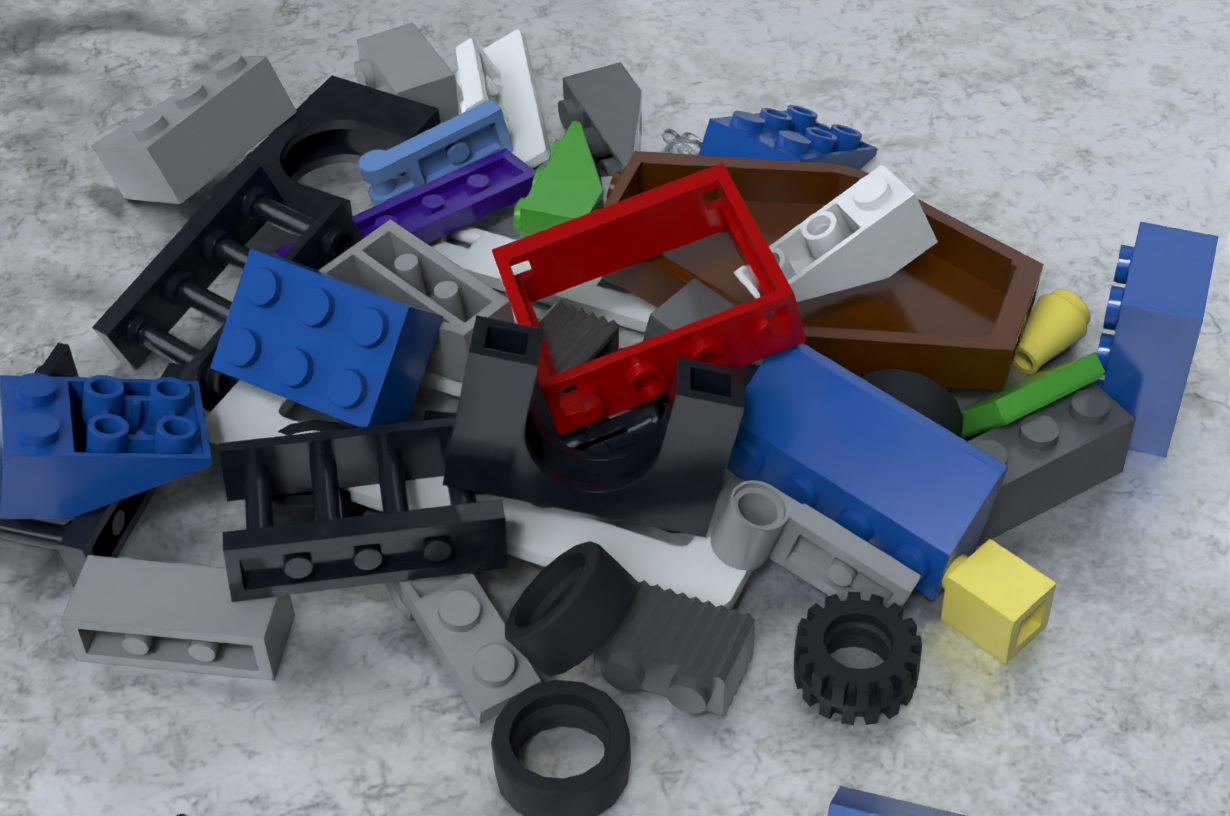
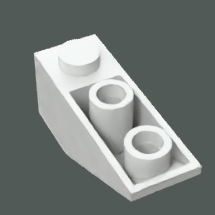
(852, 239)

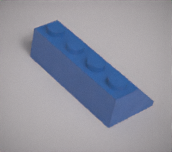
(865, 462)

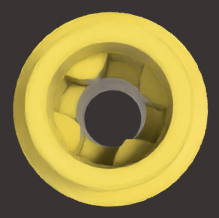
(1052, 327)

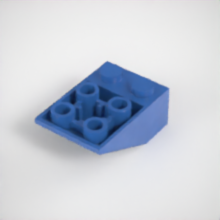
(785, 137)
(94, 441)

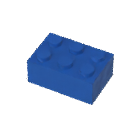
(1155, 328)
(325, 342)

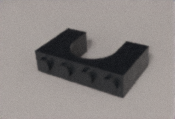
(331, 128)
(659, 482)

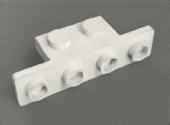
(507, 77)

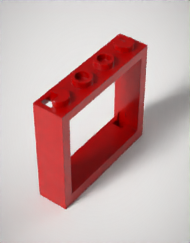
(625, 236)

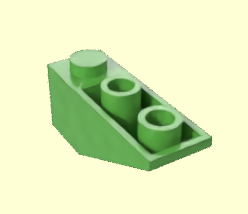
(562, 188)

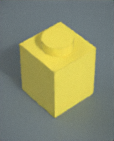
(996, 600)

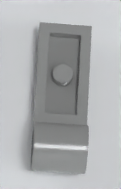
(769, 524)
(466, 639)

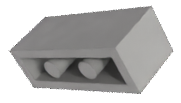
(173, 619)

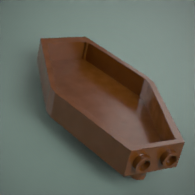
(942, 315)

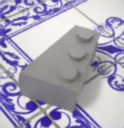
(196, 131)
(417, 274)

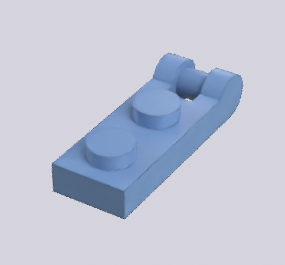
(435, 152)

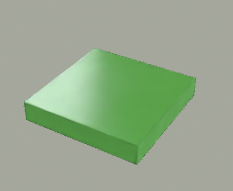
(1030, 394)

